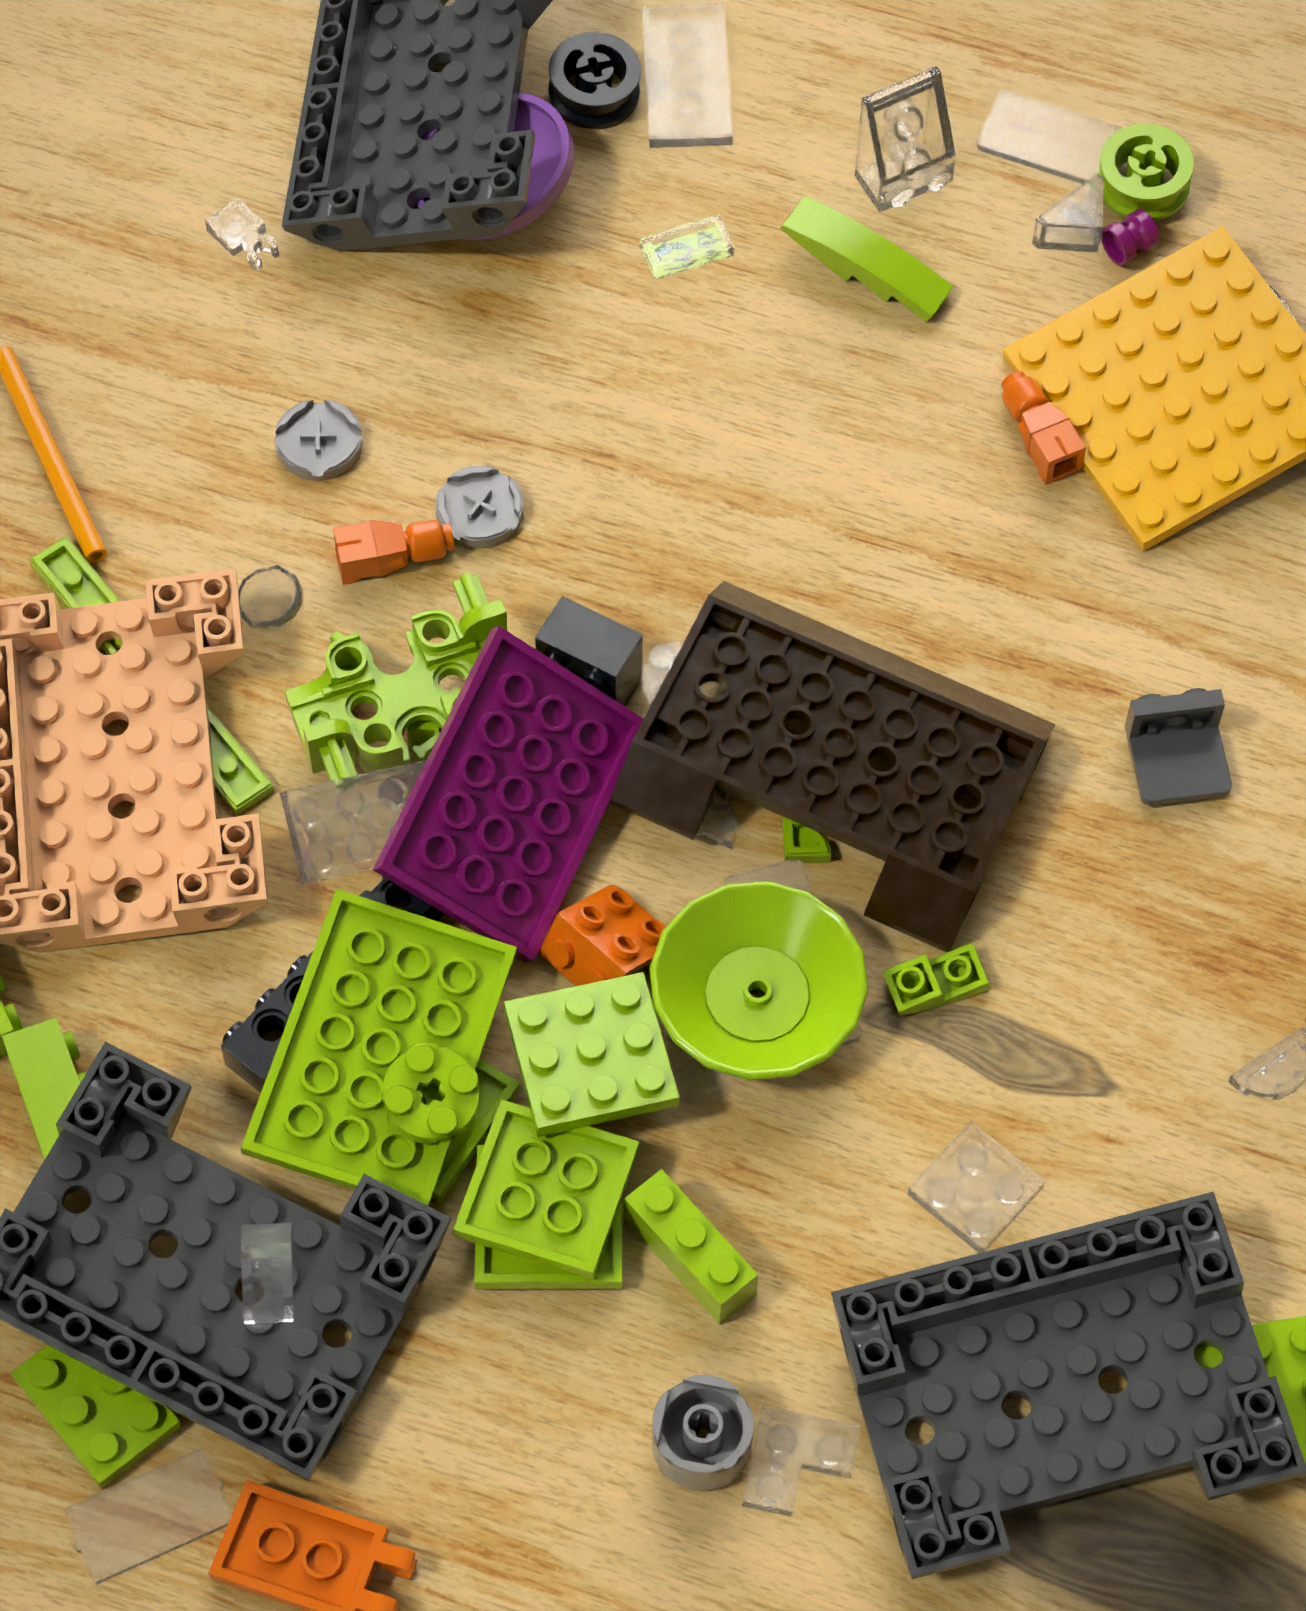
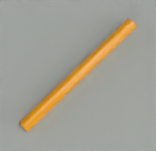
(50, 457)

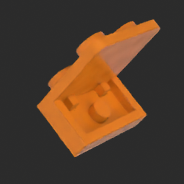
(602, 937)

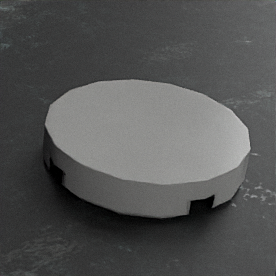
(318, 440)
(480, 506)

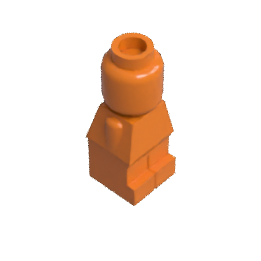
(1044, 428)
(384, 547)

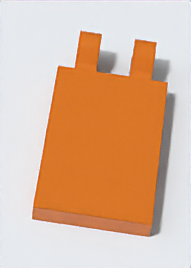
(306, 1553)

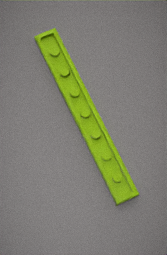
(79, 585)

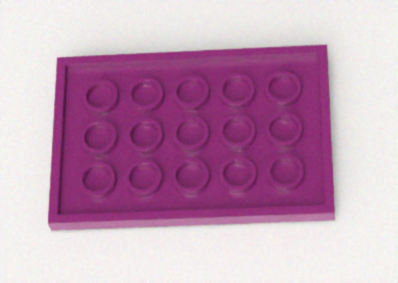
(510, 795)

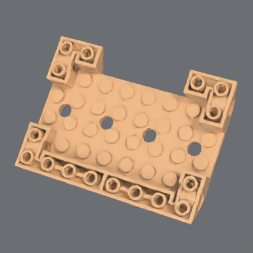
(64, 774)

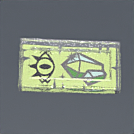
(686, 246)

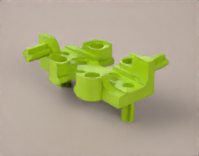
(325, 706)

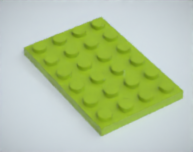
(365, 999)

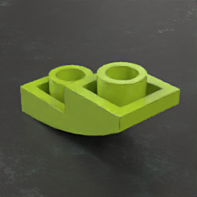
(938, 981)

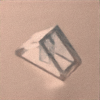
(1074, 221)
(267, 1273)

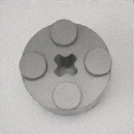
(707, 1461)

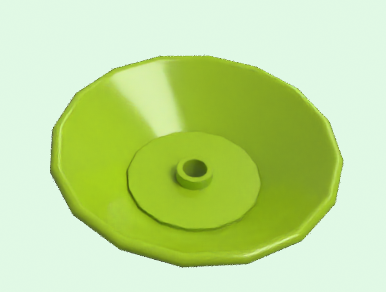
(765, 941)

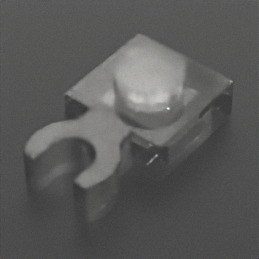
(241, 229)

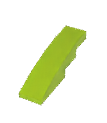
(868, 256)

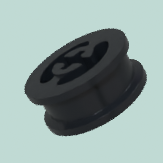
(594, 60)

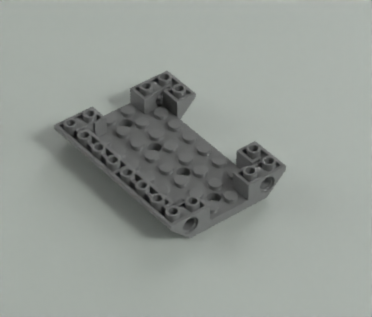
(377, 97)
(176, 1320)
(1044, 1328)

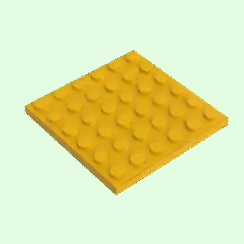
(1177, 386)

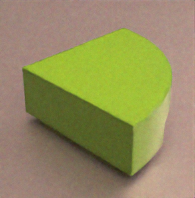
(804, 843)

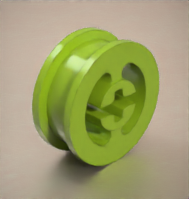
(1147, 152)

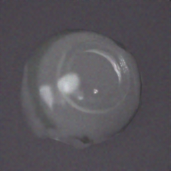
(271, 599)

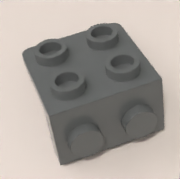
(1178, 746)

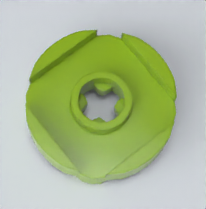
(422, 1067)

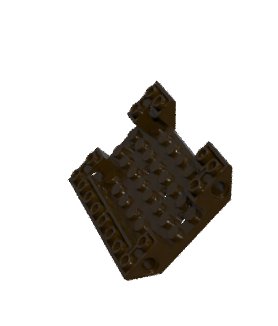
(856, 707)

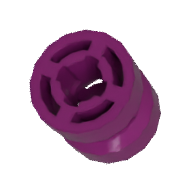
(1127, 238)

